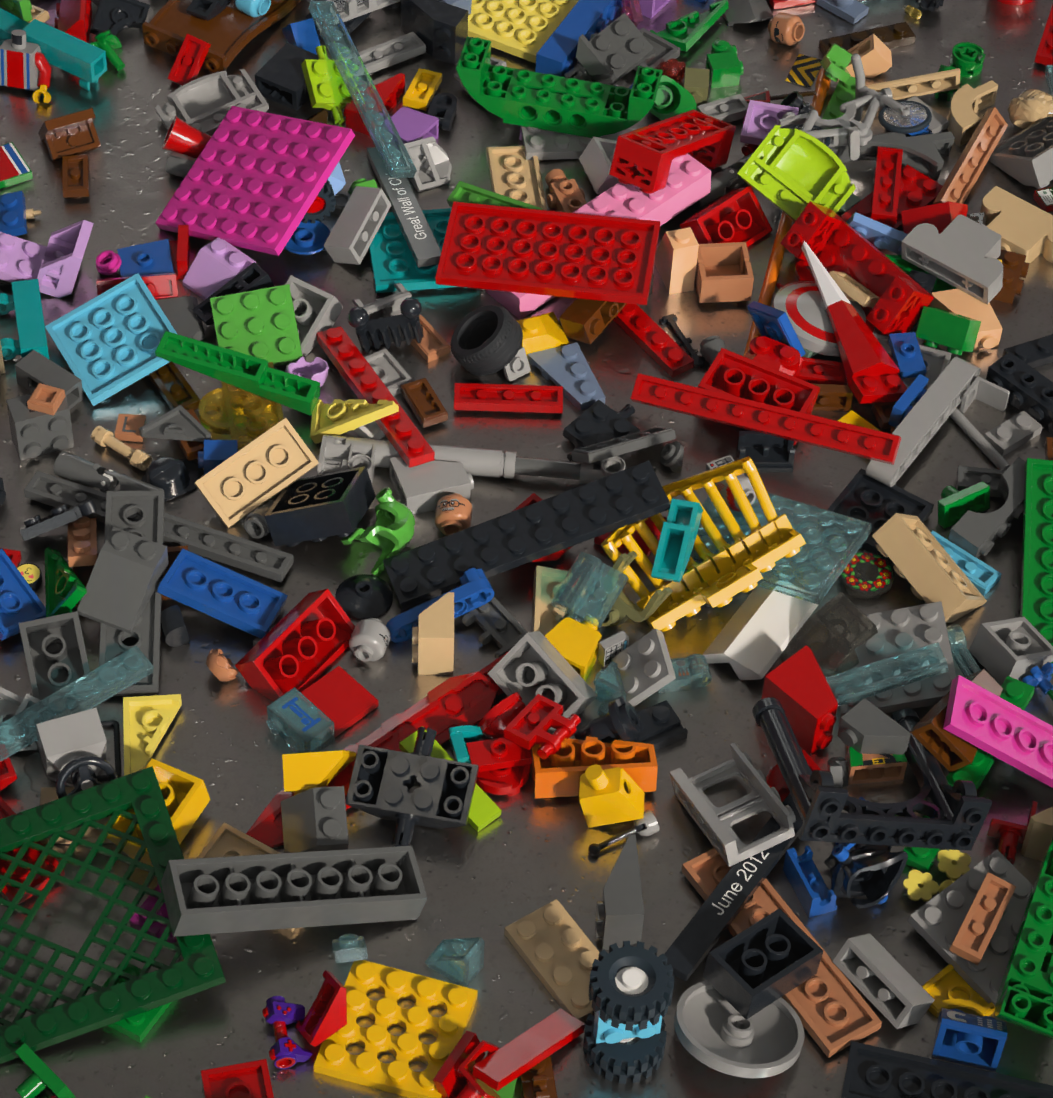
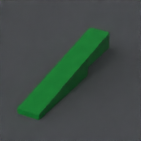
(241, 371)

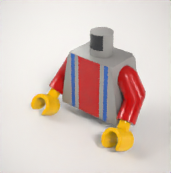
(25, 66)

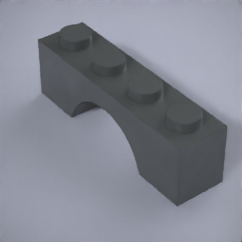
(978, 530)

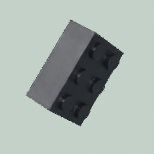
(762, 963)

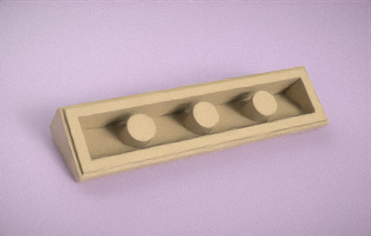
(921, 84)

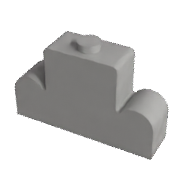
(960, 255)

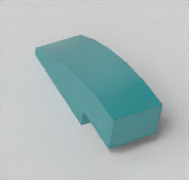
(677, 540)

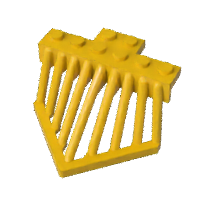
(720, 574)

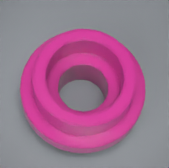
(108, 262)

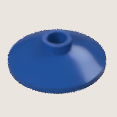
(308, 238)

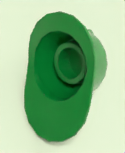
(671, 99)

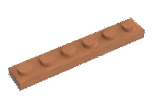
(973, 158)

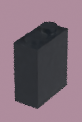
(283, 77)

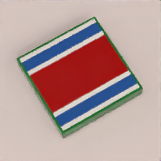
(12, 166)

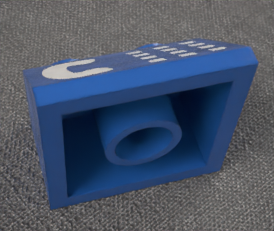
(969, 1039)

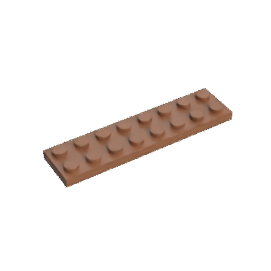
(827, 1001)

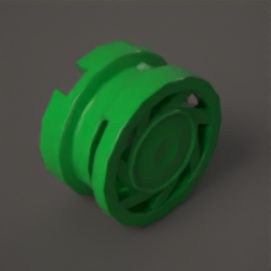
(968, 58)

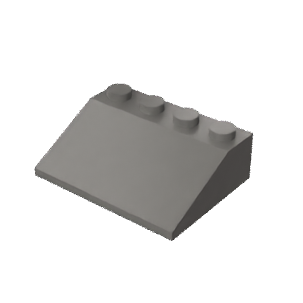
(1028, 154)

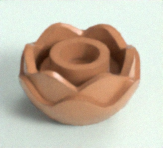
(221, 666)

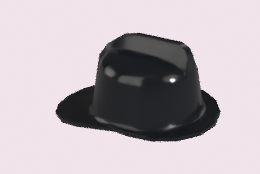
(173, 475)

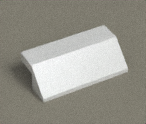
(759, 632)

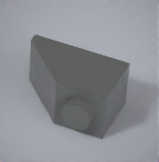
(872, 731)

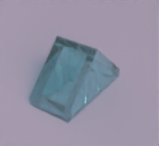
(458, 959)

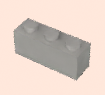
(357, 225)
(883, 980)

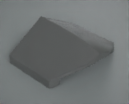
(747, 11)

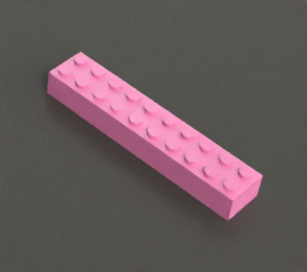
(685, 186)

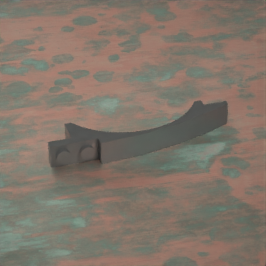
(919, 152)

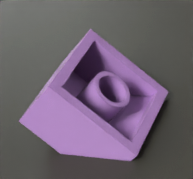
(215, 267)

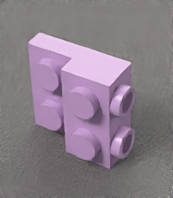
(761, 119)

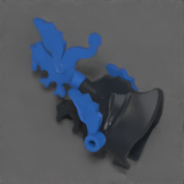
(865, 871)

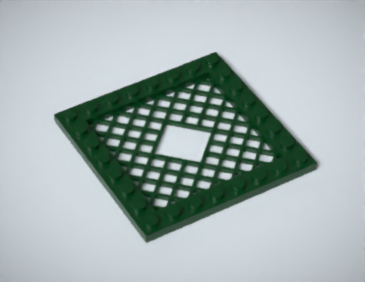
(116, 1002)

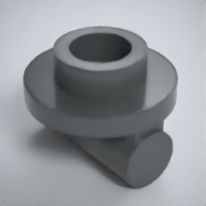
(672, 456)

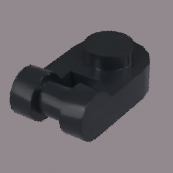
(444, 105)

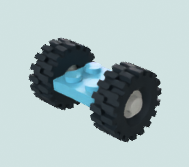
(628, 998)

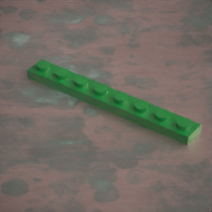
(1016, 693)

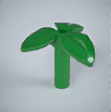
(108, 43)

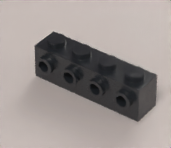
(1027, 388)

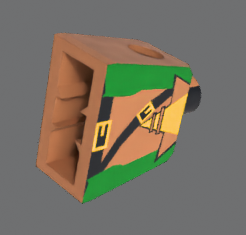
(874, 767)

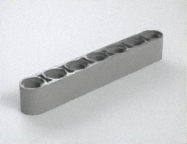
(926, 419)

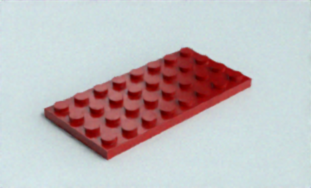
(548, 253)

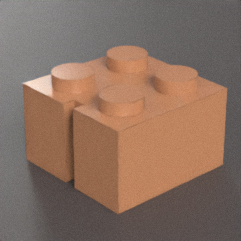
(723, 273)

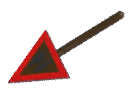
(765, 96)

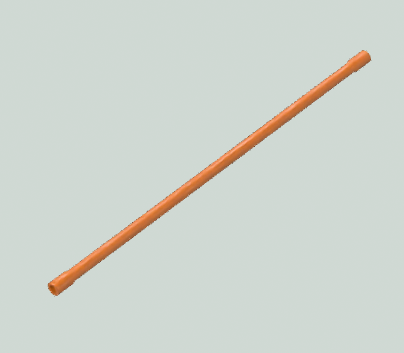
(821, 87)

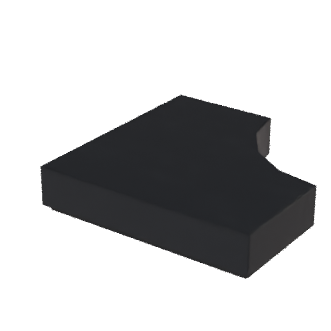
(119, 15)

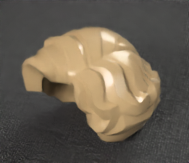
(1030, 108)

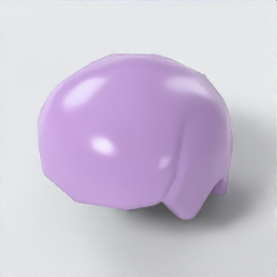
(315, 370)

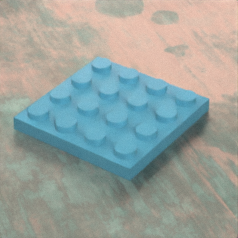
(112, 338)

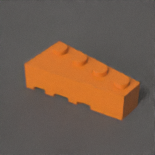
(561, 772)

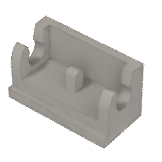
(385, 306)

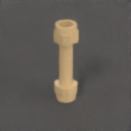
(137, 457)

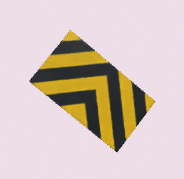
(804, 70)

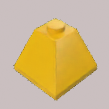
(542, 333)
(313, 769)

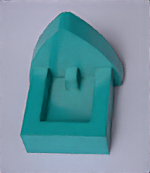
(459, 737)

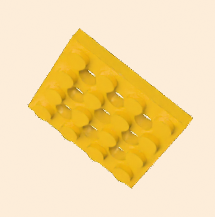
(407, 1048)

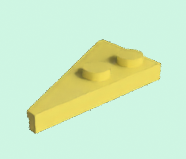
(346, 416)
(144, 727)

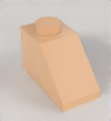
(874, 56)

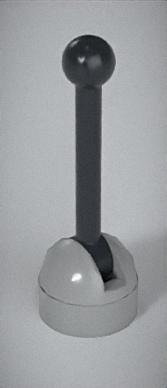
(643, 827)

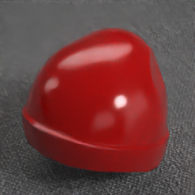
(501, 715)

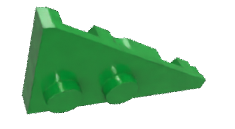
(62, 585)

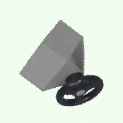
(74, 751)

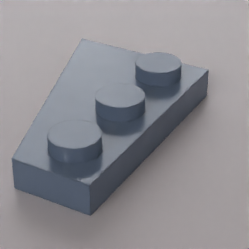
(569, 369)

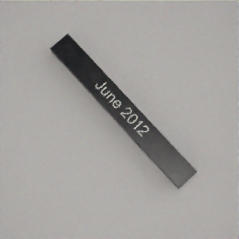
(727, 901)

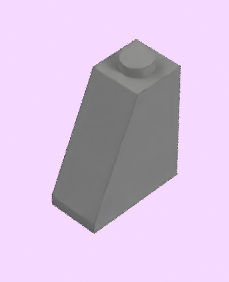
(427, 483)

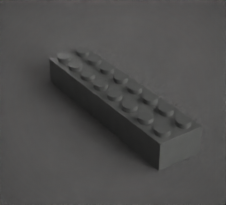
(292, 890)

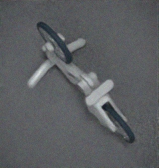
(894, 116)

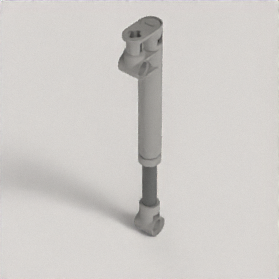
(346, 453)

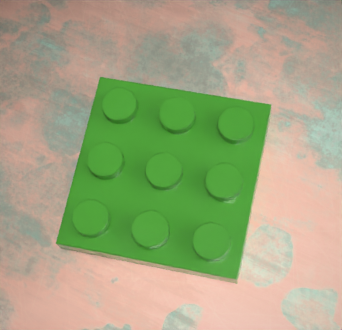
(258, 324)

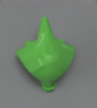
(391, 530)

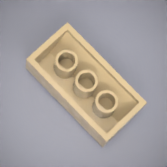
(927, 566)

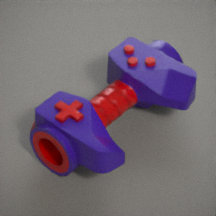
(285, 1051)

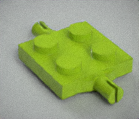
(326, 84)

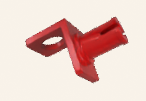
(1010, 834)
(475, 1087)

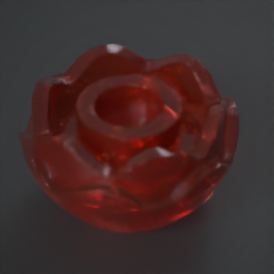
(673, 69)

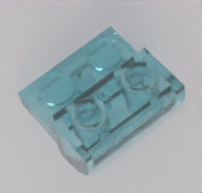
(589, 589)

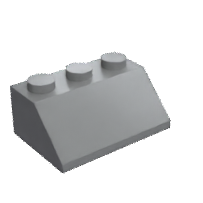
(539, 668)

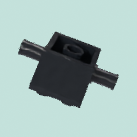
(385, 776)

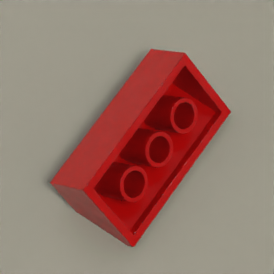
(754, 381)
(298, 646)

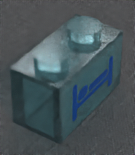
(300, 723)

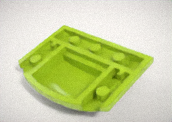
(797, 169)

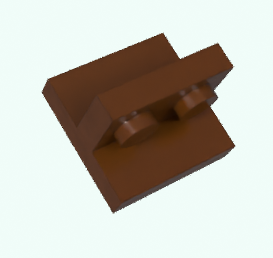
(70, 134)

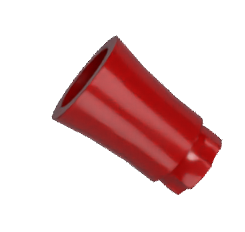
(185, 139)

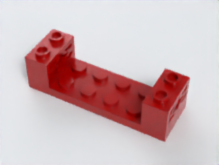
(647, 153)
(847, 251)

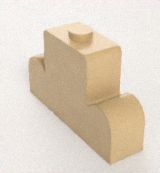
(1021, 225)

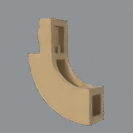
(964, 106)

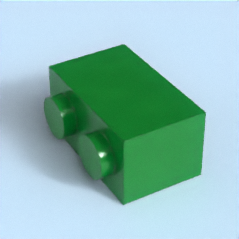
(947, 329)

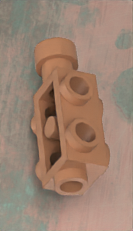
(564, 193)

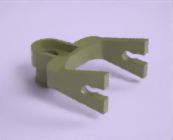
(624, 607)

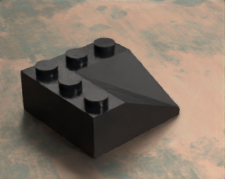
(320, 507)

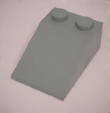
(313, 312)

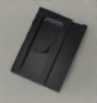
(660, 726)

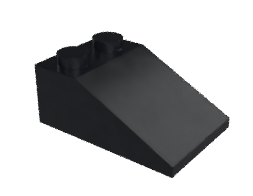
(438, 25)

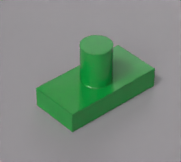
(957, 503)
(40, 1078)

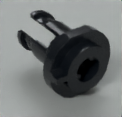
(617, 724)

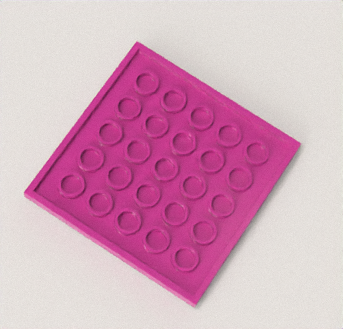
(256, 179)

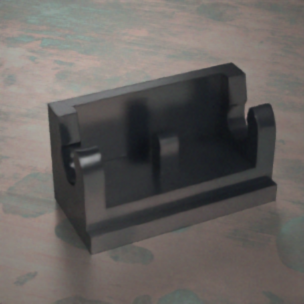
(766, 451)

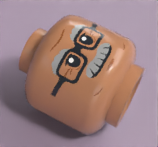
(453, 514)

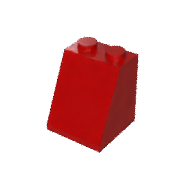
(805, 699)

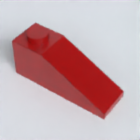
(390, 93)

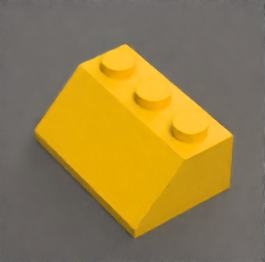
(184, 799)

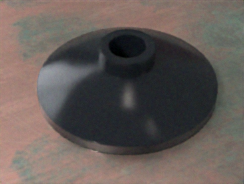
(364, 596)

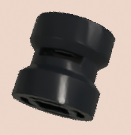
(795, 99)

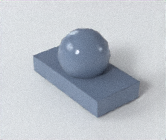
(847, 9)

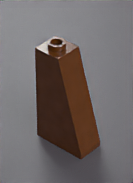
(943, 745)

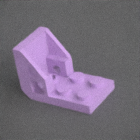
(52, 265)

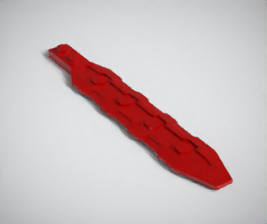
(451, 704)

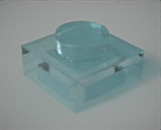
(349, 948)

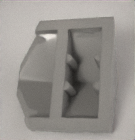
(430, 162)

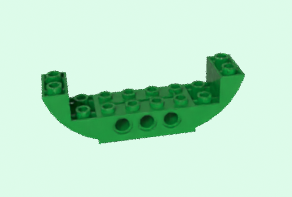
(553, 100)
(1028, 979)

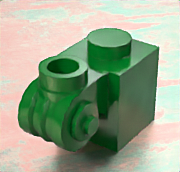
(723, 65)

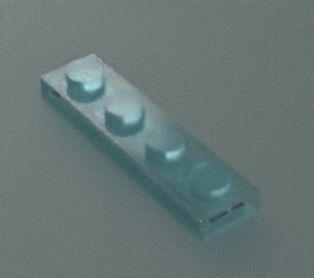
(888, 674)

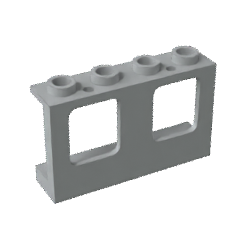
(717, 821)

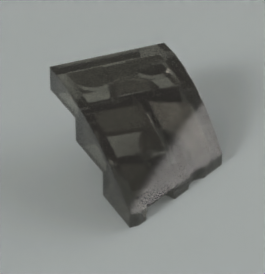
(833, 635)

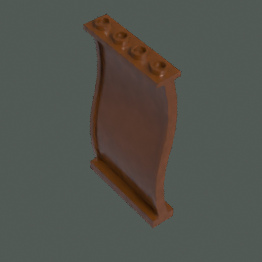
(226, 32)

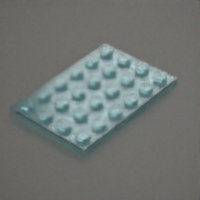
(810, 573)

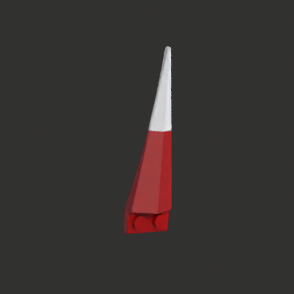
(866, 363)

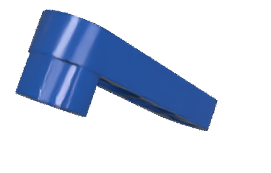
(471, 595)

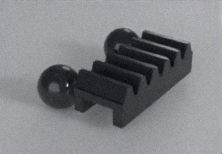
(388, 329)

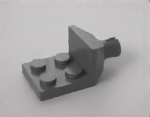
(611, 53)

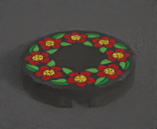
(867, 575)

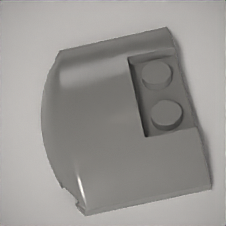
(209, 98)

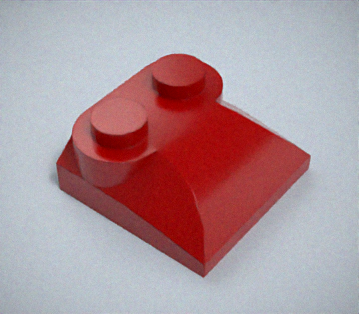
(775, 355)

